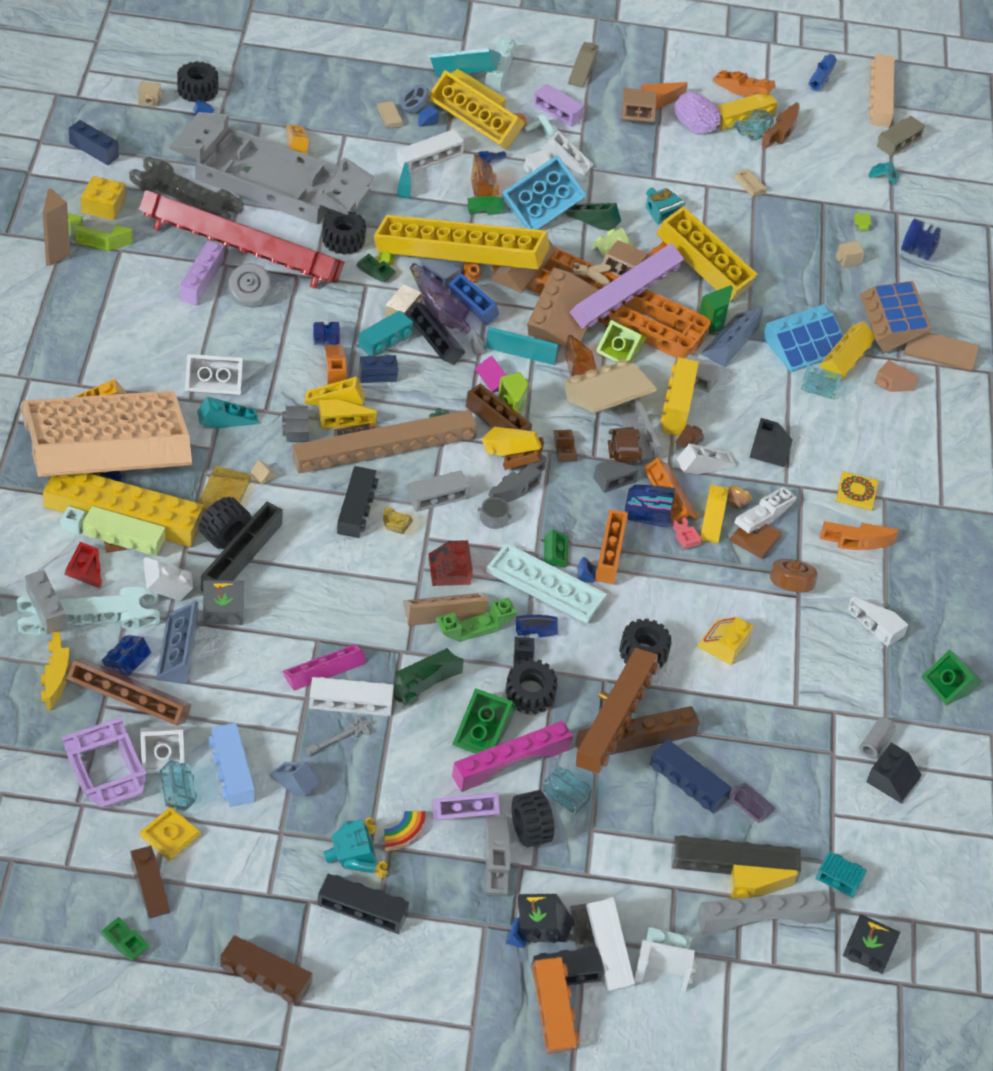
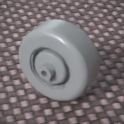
(250, 285)

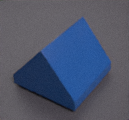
(586, 570)
(515, 935)

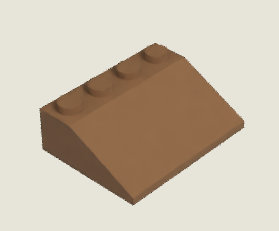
(552, 315)

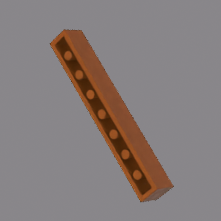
(617, 711)

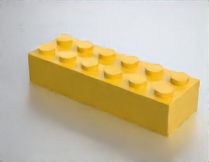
(476, 110)
(706, 252)

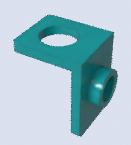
(882, 168)

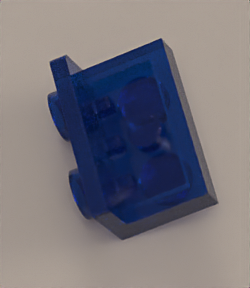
(127, 654)

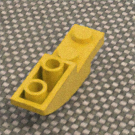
(56, 672)

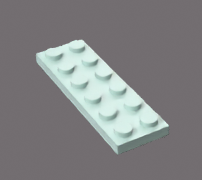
(546, 583)

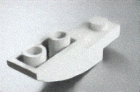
(767, 511)

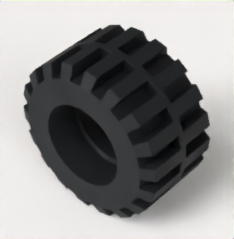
(197, 81)
(343, 232)
(223, 521)
(647, 633)
(534, 672)
(532, 818)

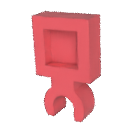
(686, 536)

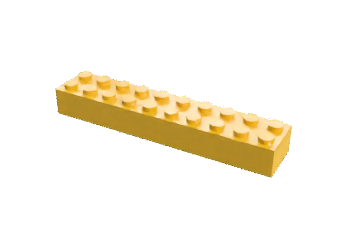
(462, 241)

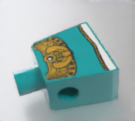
(662, 204)

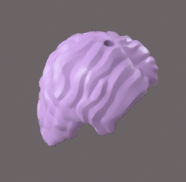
(697, 112)

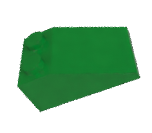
(484, 722)

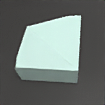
(72, 519)

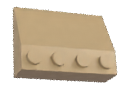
(608, 386)

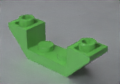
(500, 613)

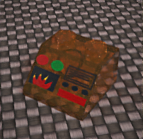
(483, 178)

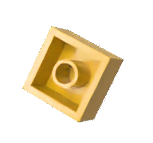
(103, 198)

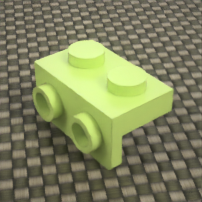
(606, 243)

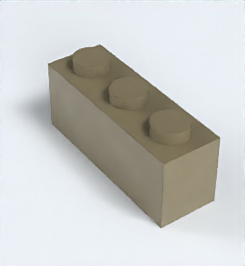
(900, 135)

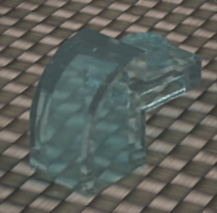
(756, 126)

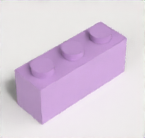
(558, 105)
(465, 806)

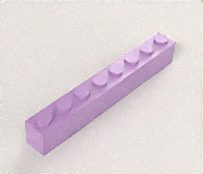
(626, 286)

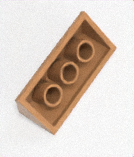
(55, 228)
(519, 278)
(943, 350)
(428, 609)

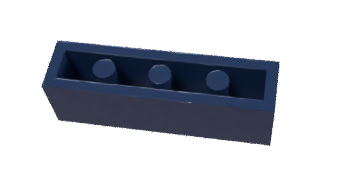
(690, 776)

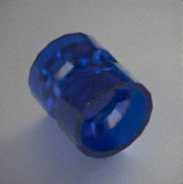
(326, 333)

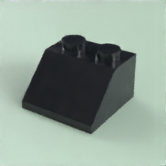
(894, 773)

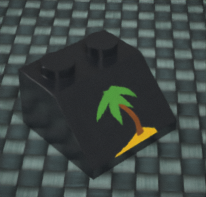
(544, 918)
(871, 944)

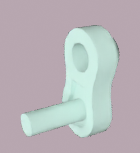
(544, 124)

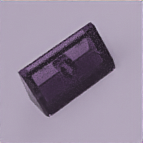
(751, 802)

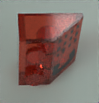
(451, 564)

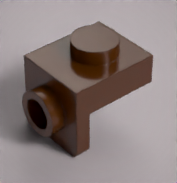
(690, 435)

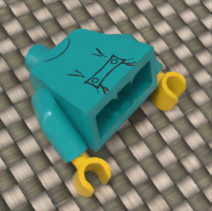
(355, 848)

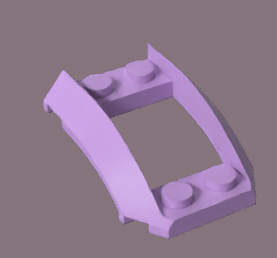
(98, 737)

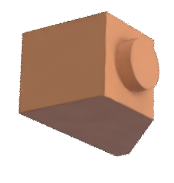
(895, 378)

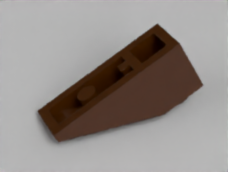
(149, 881)

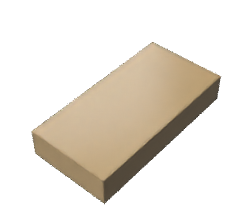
(389, 114)
(750, 182)

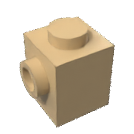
(149, 93)
(850, 254)

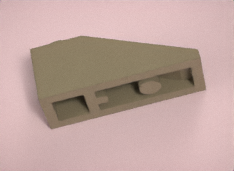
(584, 64)

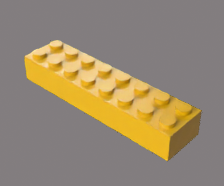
(88, 490)

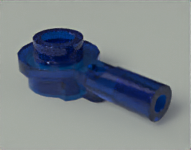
(488, 156)

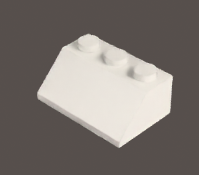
(214, 374)

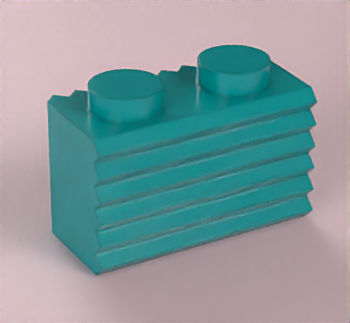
(841, 874)

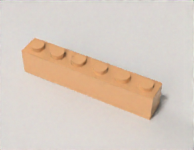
(881, 90)

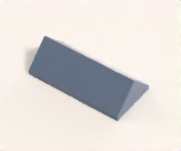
(733, 336)
(178, 644)

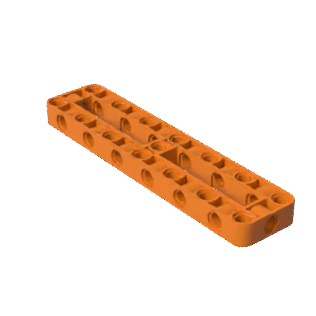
(668, 313)

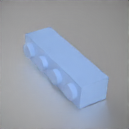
(232, 765)

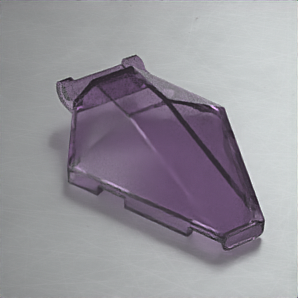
(439, 302)

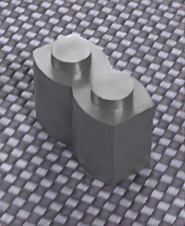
(296, 423)

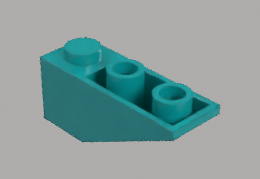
(224, 414)

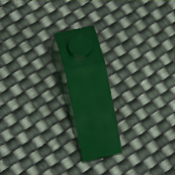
(596, 214)

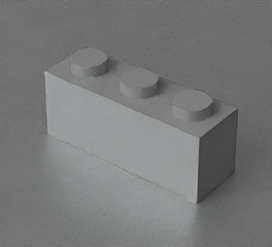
(438, 490)
(45, 602)

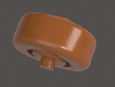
(793, 575)

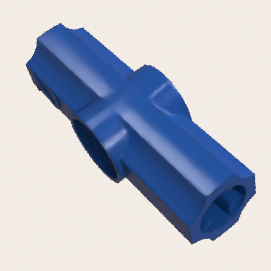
(822, 72)

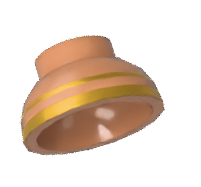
(738, 497)

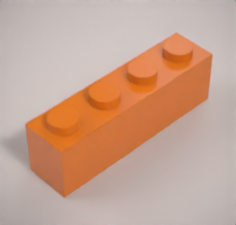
(611, 546)
(554, 1005)

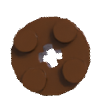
(624, 445)

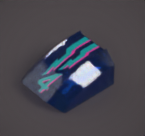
(649, 504)

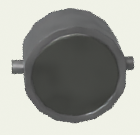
(494, 513)

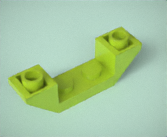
(119, 237)

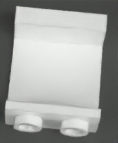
(666, 959)

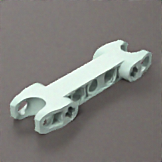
(123, 608)

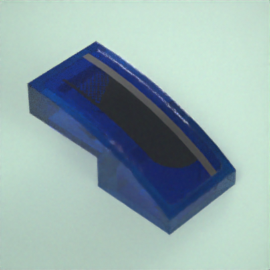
(541, 624)

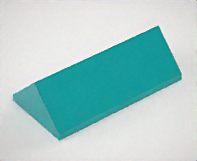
(466, 61)
(522, 346)

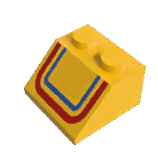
(726, 638)

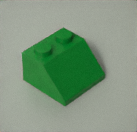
(715, 307)

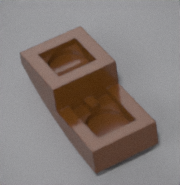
(564, 445)

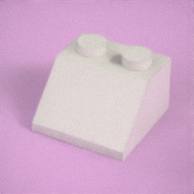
(167, 579)
(161, 746)

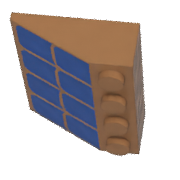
(895, 313)

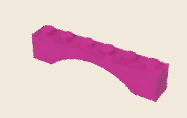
(543, 742)

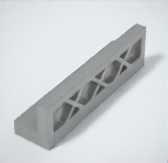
(635, 416)

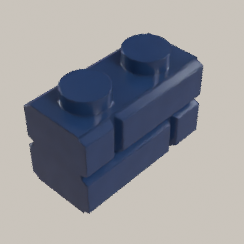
(378, 368)

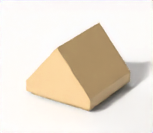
(263, 472)

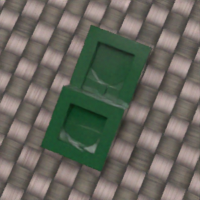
(375, 269)

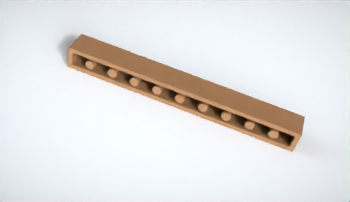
(383, 441)

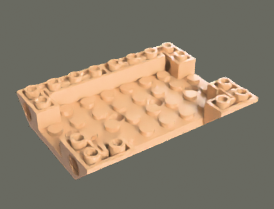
(68, 445)

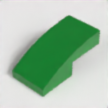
(490, 204)
(125, 939)

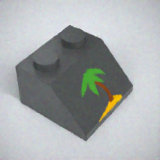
(223, 602)

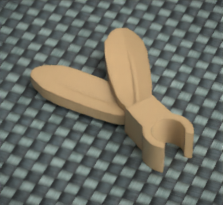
(594, 272)

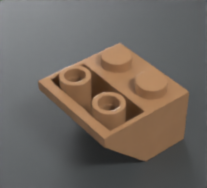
(638, 105)
(623, 258)

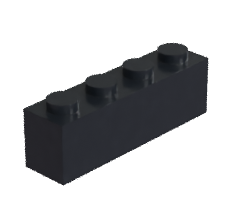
(435, 334)
(356, 502)
(363, 903)

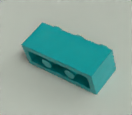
(385, 333)

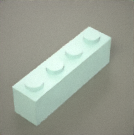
(496, 78)

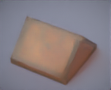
(578, 357)

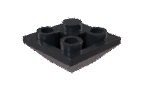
(771, 443)

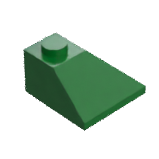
(951, 678)

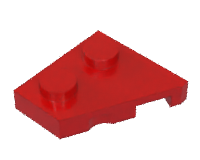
(85, 565)

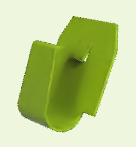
(863, 221)
(387, 257)

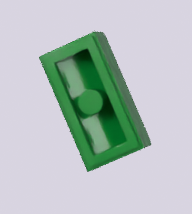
(556, 549)

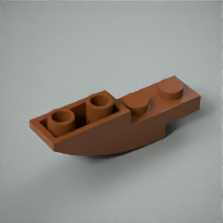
(783, 128)

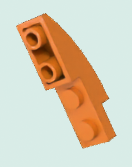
(742, 85)
(862, 538)

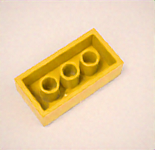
(679, 396)

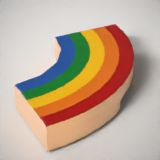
(405, 831)

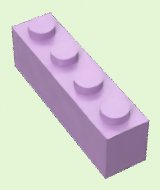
(201, 273)

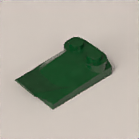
(424, 674)

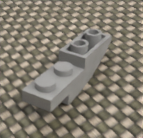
(497, 855)

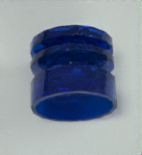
(921, 239)

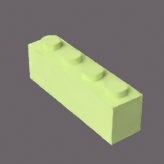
(124, 531)

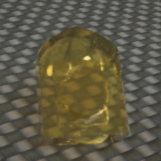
(396, 521)

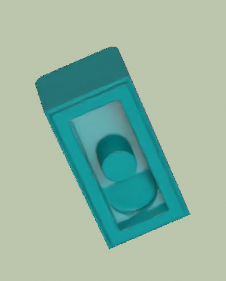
(404, 184)

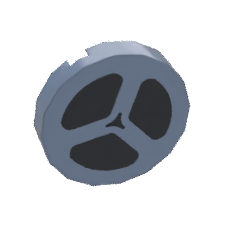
(415, 98)

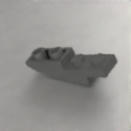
(518, 485)

